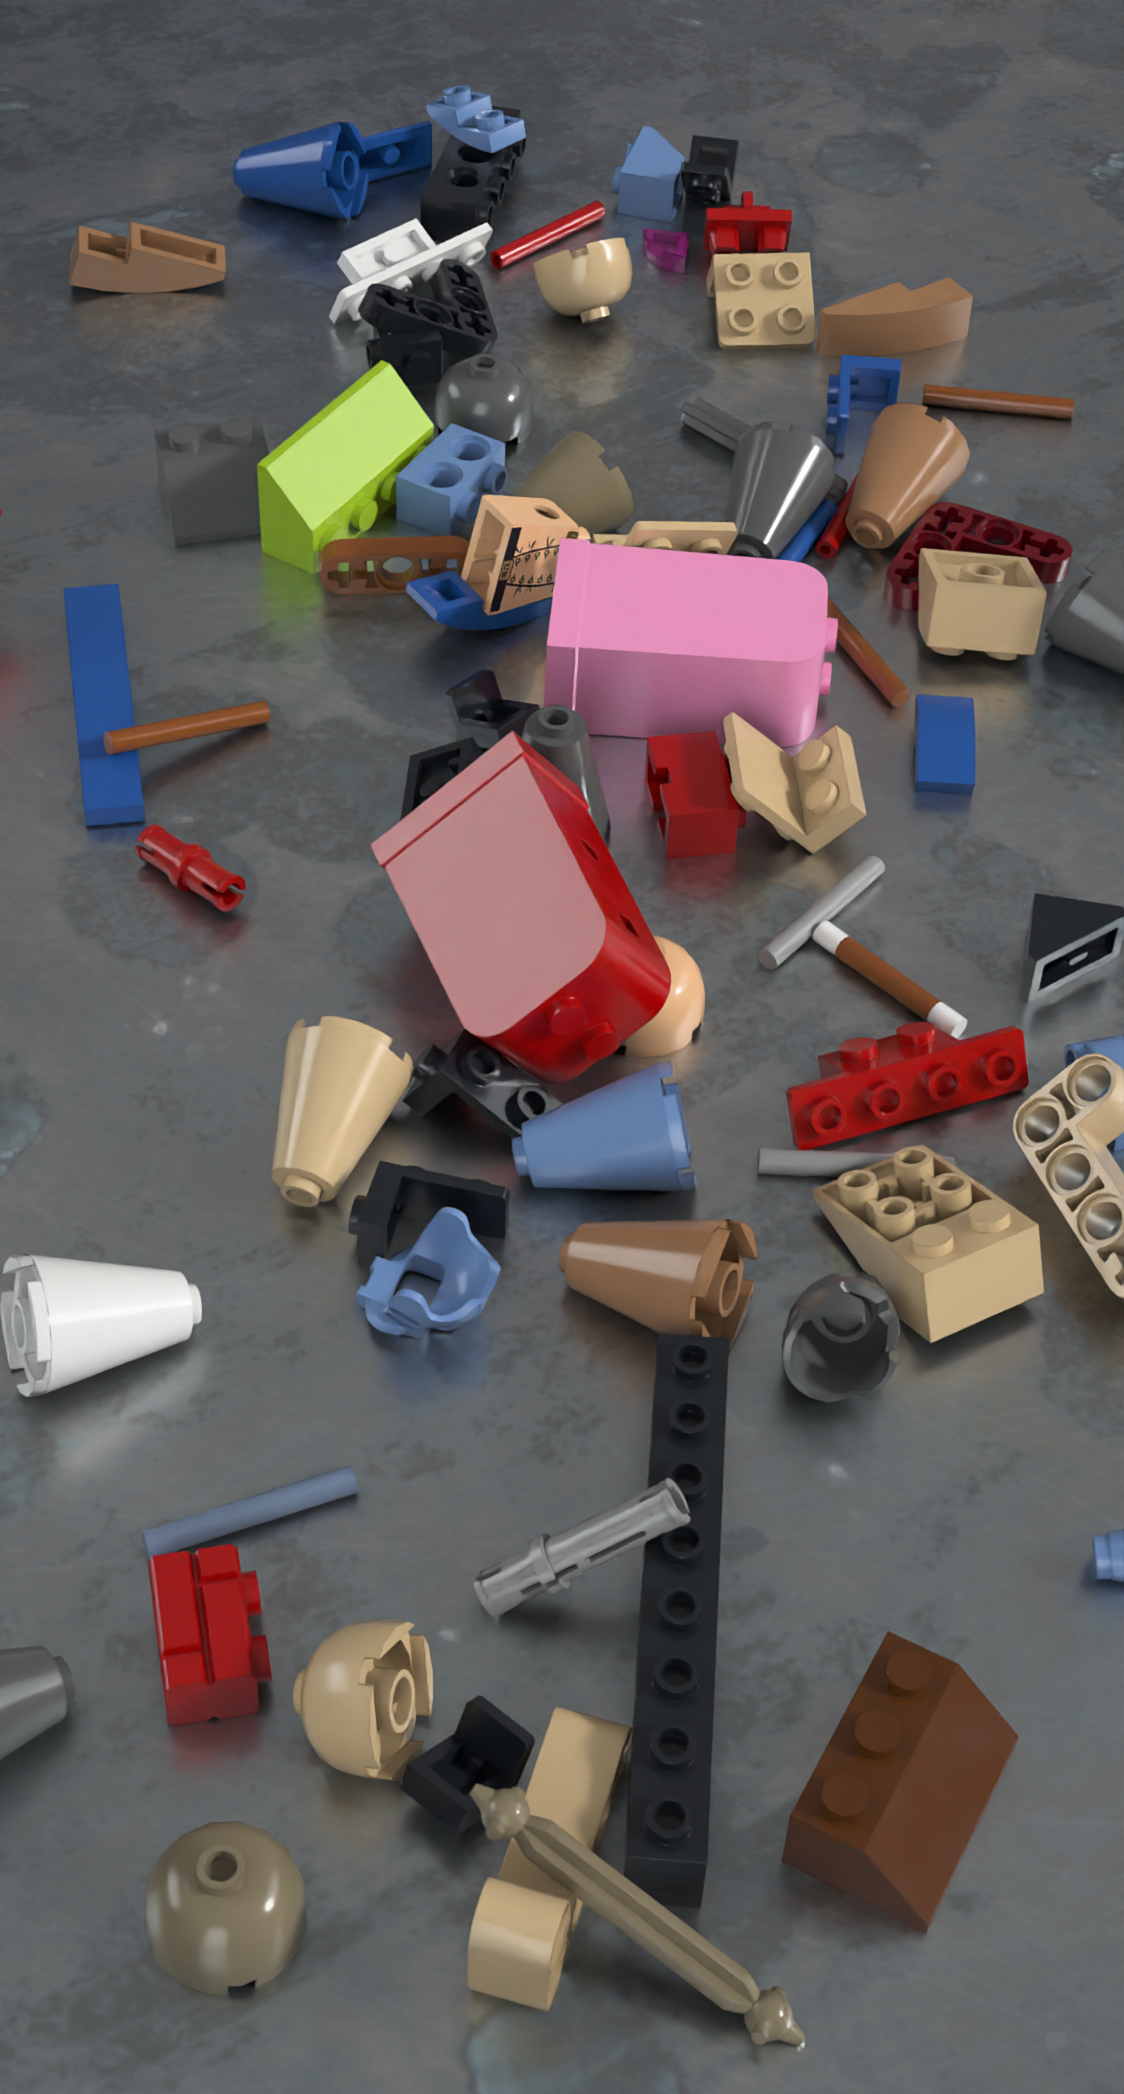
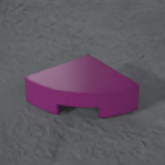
(666, 249)

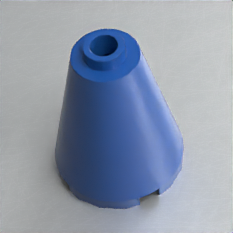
(307, 171)

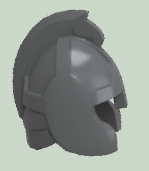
(841, 1338)

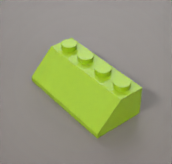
(340, 468)

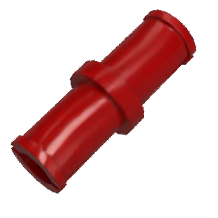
(190, 867)

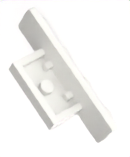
(402, 261)

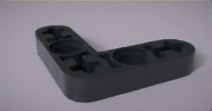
(457, 312)

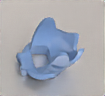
(445, 1253)

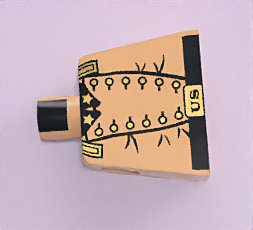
(516, 550)

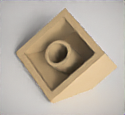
(979, 603)

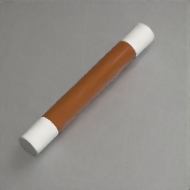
(889, 979)

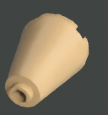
(332, 1104)

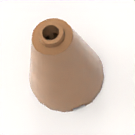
(903, 472)
(665, 1273)

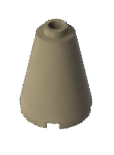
(581, 484)

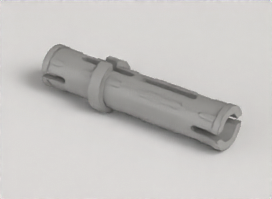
(557, 1559)

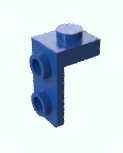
(861, 385)

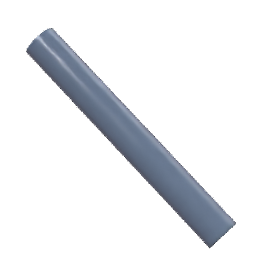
(249, 1511)

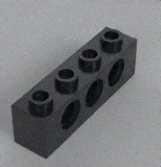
(467, 185)

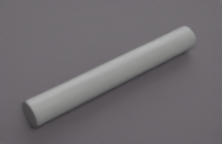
(822, 909)
(816, 1162)

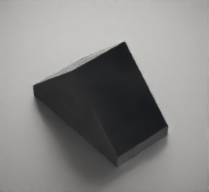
(1067, 941)

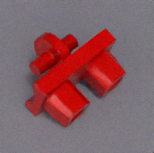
(746, 228)

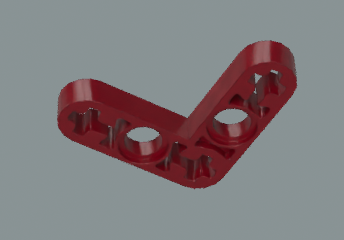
(969, 532)

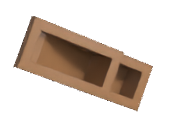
(144, 261)
(895, 320)

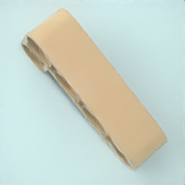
(1079, 1148)
(524, 1914)

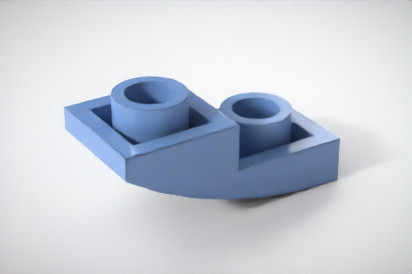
(472, 120)

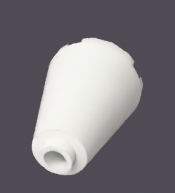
(89, 1317)

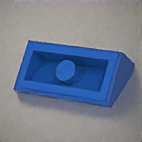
(397, 151)

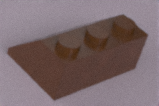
(901, 1784)

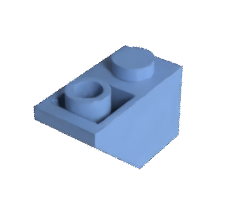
(650, 178)

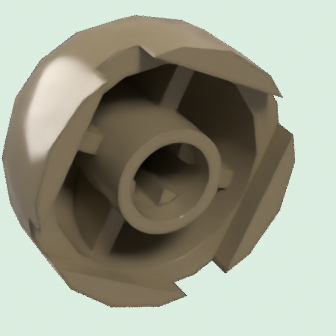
(225, 1907)

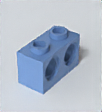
(447, 480)

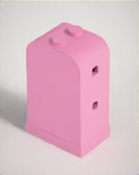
(685, 639)

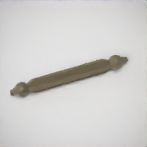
(637, 1914)

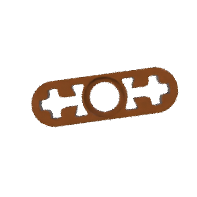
(379, 550)

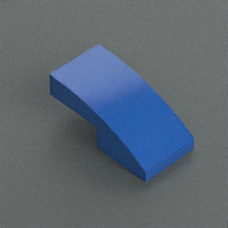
(944, 744)

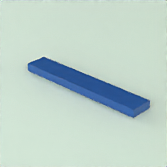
(102, 704)

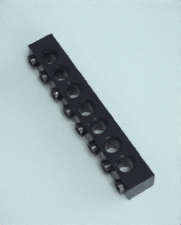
(678, 1629)

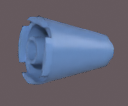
(612, 1138)

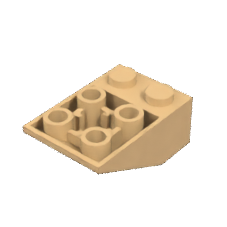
(935, 1240)

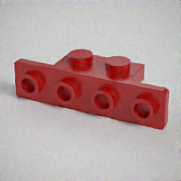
(902, 1079)

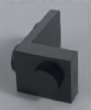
(710, 169)
(479, 1078)
(417, 1196)

